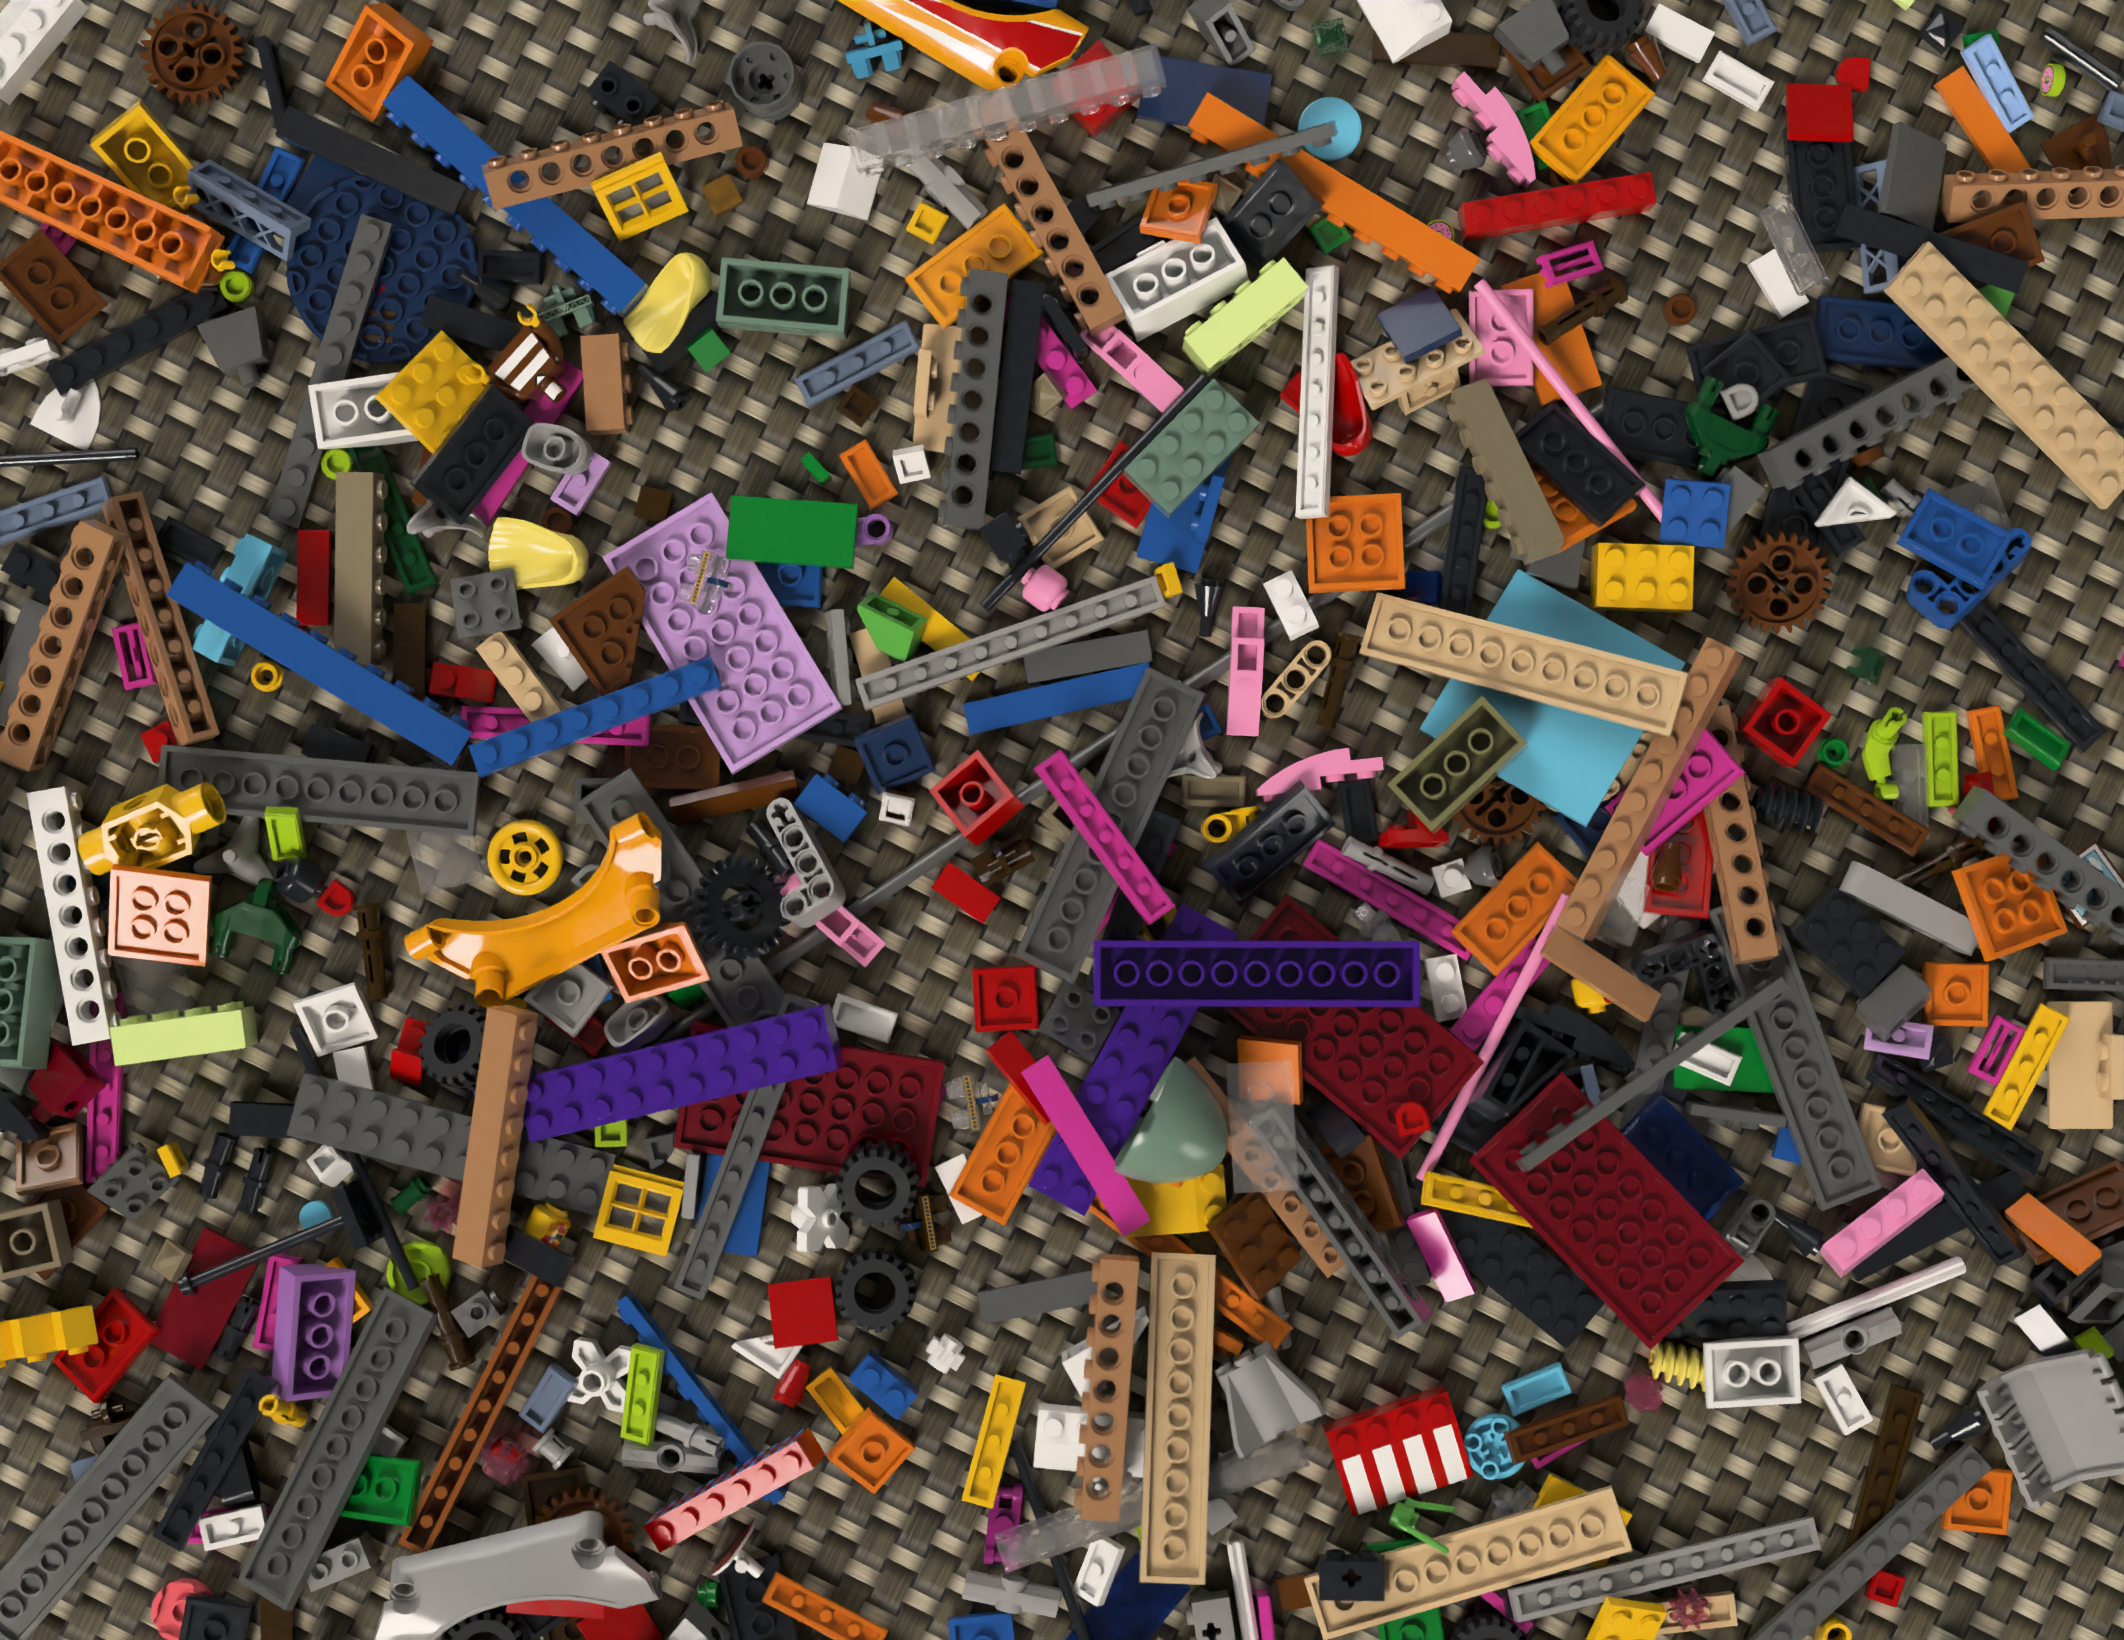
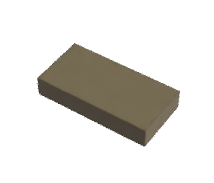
(1215, 792)

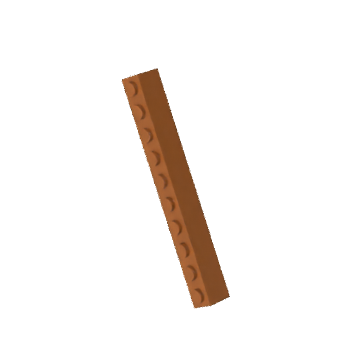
(482, 1414)

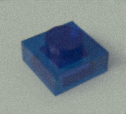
(1424, 587)

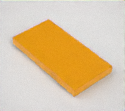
(1591, 120)
(992, 244)

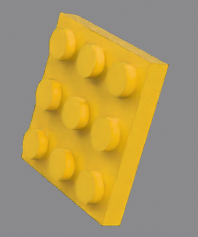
(432, 391)

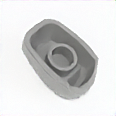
(556, 449)
(638, 1022)

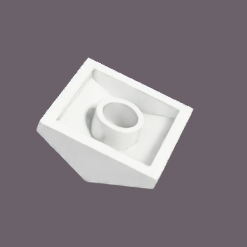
(840, 186)
(336, 1019)

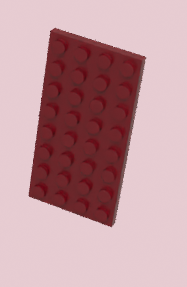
(1363, 1055)
(832, 1112)
(1609, 1214)

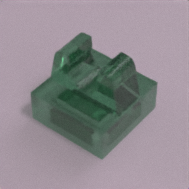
(1329, 37)
(1870, 667)

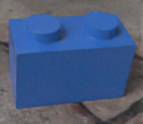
(831, 807)
(883, 1384)

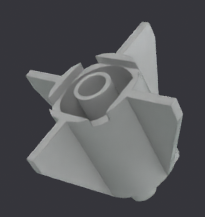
(1264, 1398)

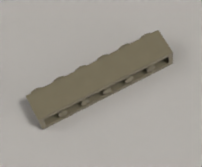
(1505, 472)
(359, 565)

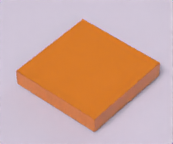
(1180, 212)
(1957, 994)
(1271, 1049)
(871, 1450)
(1983, 1506)

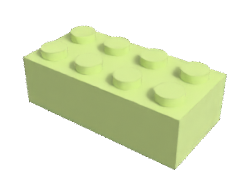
(1243, 318)
(187, 1035)

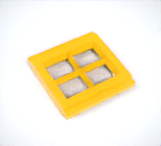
(639, 196)
(639, 1210)

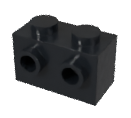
(623, 96)
(1005, 539)
(32, 569)

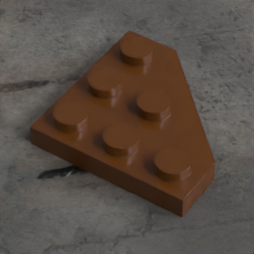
(605, 629)

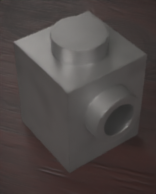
(479, 1310)

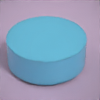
(314, 1213)

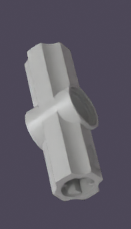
(948, 190)
(1870, 1331)
(652, 1456)
(1011, 1593)

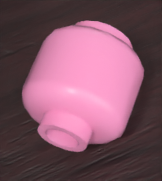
(1044, 588)

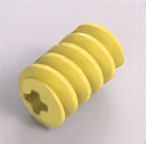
(1677, 1362)

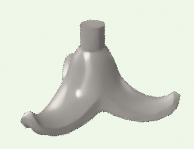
(676, 18)
(432, 520)
(1194, 756)
(238, 855)

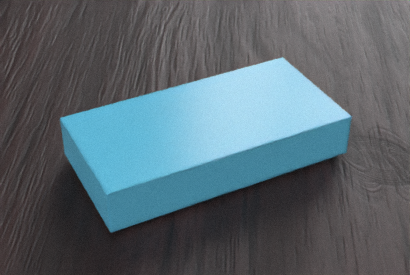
(1536, 1389)

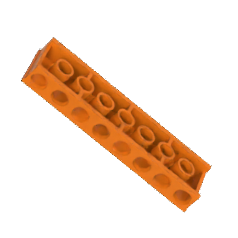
(105, 214)

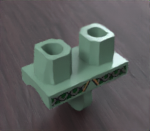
(579, 307)

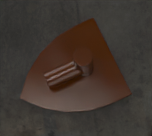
(2079, 146)

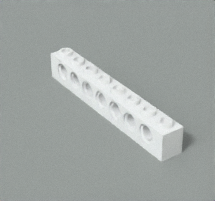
(61, 902)

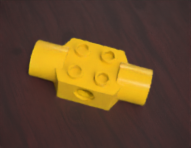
(152, 828)

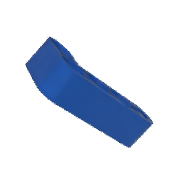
(1954, 595)

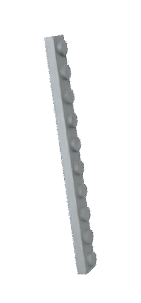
(1010, 643)
(1663, 1569)

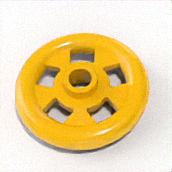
(504, 840)

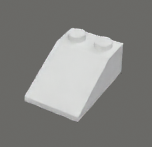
(351, 416)
(1074, 1357)
(1752, 1371)

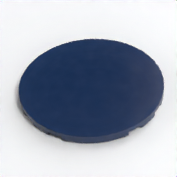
(419, 262)

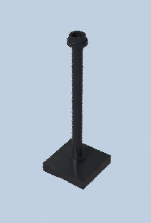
(354, 1215)

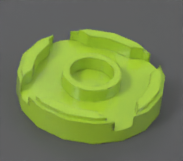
(425, 1260)

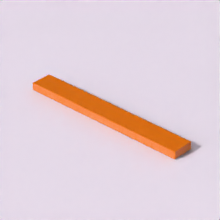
(1229, 1296)

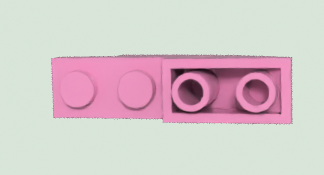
(1507, 138)
(1134, 366)
(1245, 671)
(1328, 764)
(842, 927)

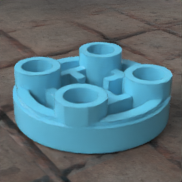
(1347, 124)
(1488, 1447)

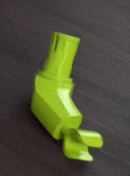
(1877, 745)

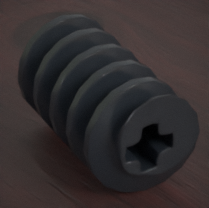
(1788, 806)

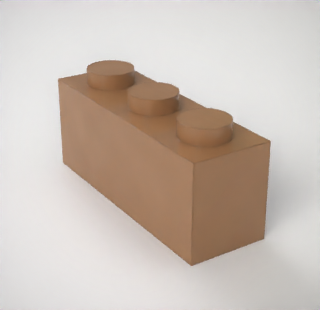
(606, 384)

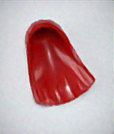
(1351, 421)

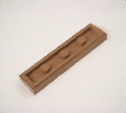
(1600, 974)

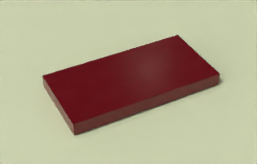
(196, 1322)

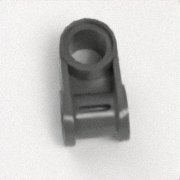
(1747, 1227)

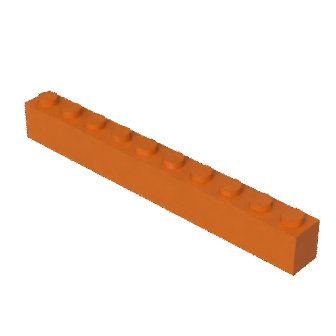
(1344, 199)

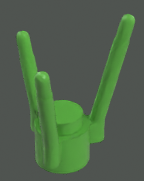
(1406, 1518)

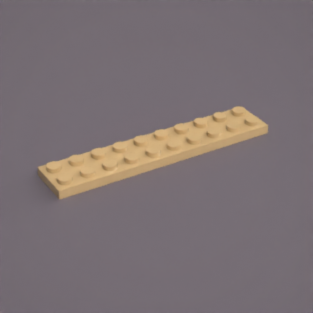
(2011, 373)
(1524, 664)
(1177, 1419)
(1483, 1560)

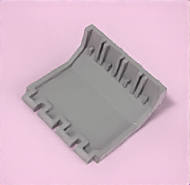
(2057, 1421)

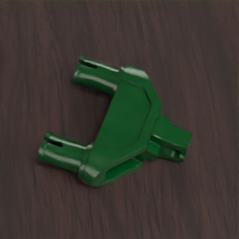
(1720, 438)
(262, 918)

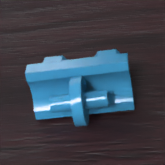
(860, 57)

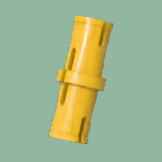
(282, 1411)

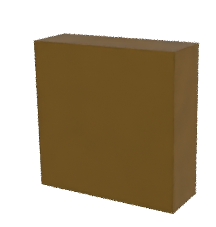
(722, 195)

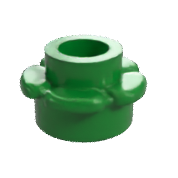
(1841, 752)
(709, 1594)

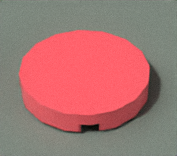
(170, 1605)

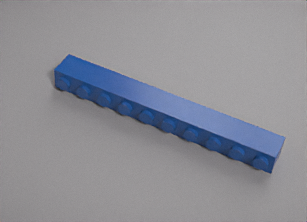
(541, 217)
(318, 662)

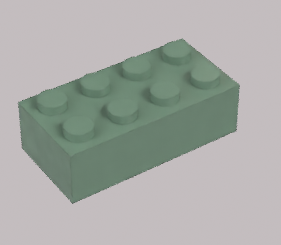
(783, 298)
(1191, 448)
(26, 1001)

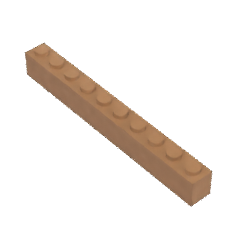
(1648, 792)

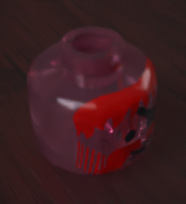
(504, 1460)

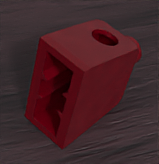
(66, 1083)

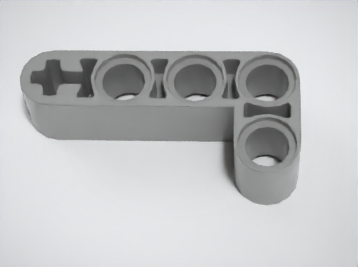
(801, 858)

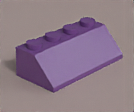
(312, 1329)

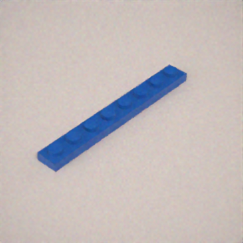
(595, 717)
(690, 1385)

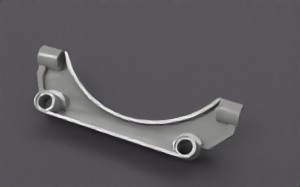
(521, 1565)

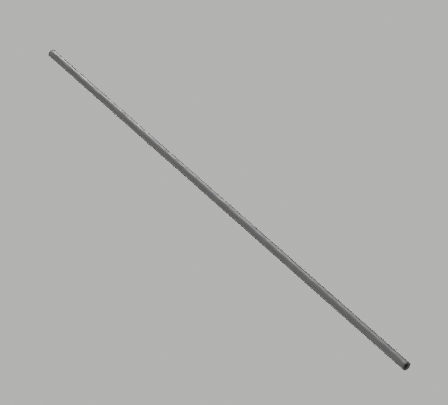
(1032, 792)

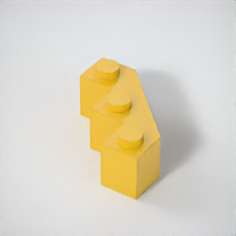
(47, 1332)

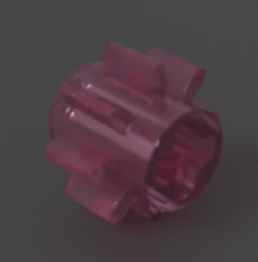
(440, 1222)
(1643, 1393)
(1697, 1613)

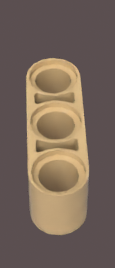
(1305, 668)

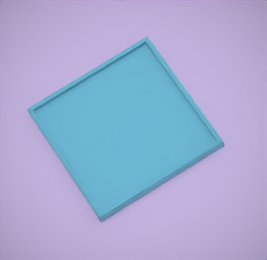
(1569, 754)

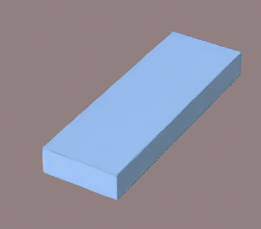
(1997, 82)

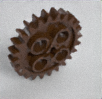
(178, 30)
(1799, 563)
(1515, 816)
(615, 1529)

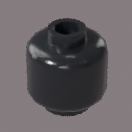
(299, 879)

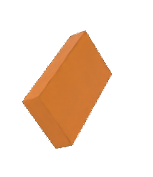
(868, 474)

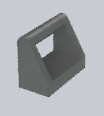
(2085, 1298)

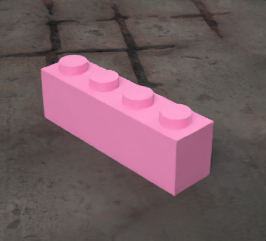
(1881, 1223)

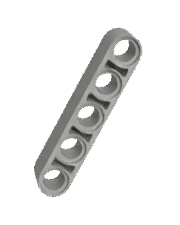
(1909, 907)

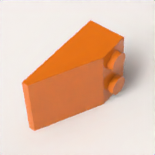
(377, 59)
(656, 961)

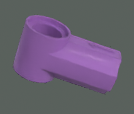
(863, 531)

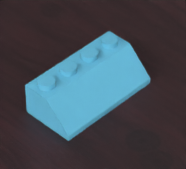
(255, 569)

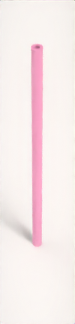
(1561, 387)
(1491, 1043)

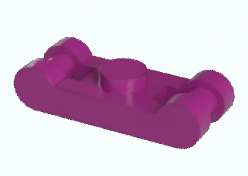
(1002, 1519)

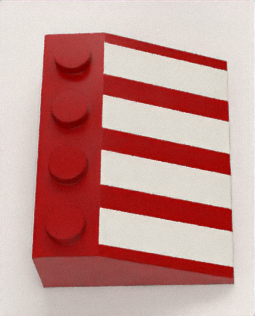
(1398, 1450)

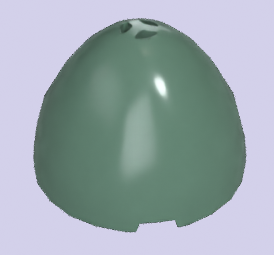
(1180, 1134)

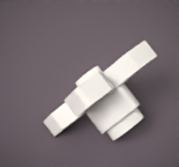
(819, 1219)
(600, 1373)

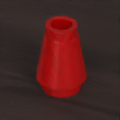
(792, 1384)

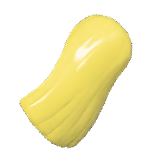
(669, 302)
(536, 554)

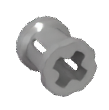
(553, 1448)

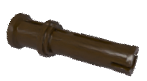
(1594, 304)
(1341, 664)
(1953, 857)
(370, 935)
(452, 1335)

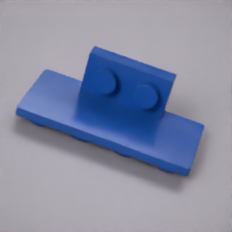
(1185, 533)

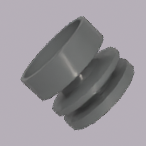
(753, 68)

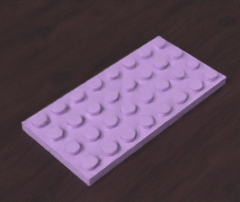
(764, 668)

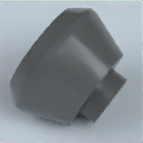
(1466, 150)
(1484, 866)

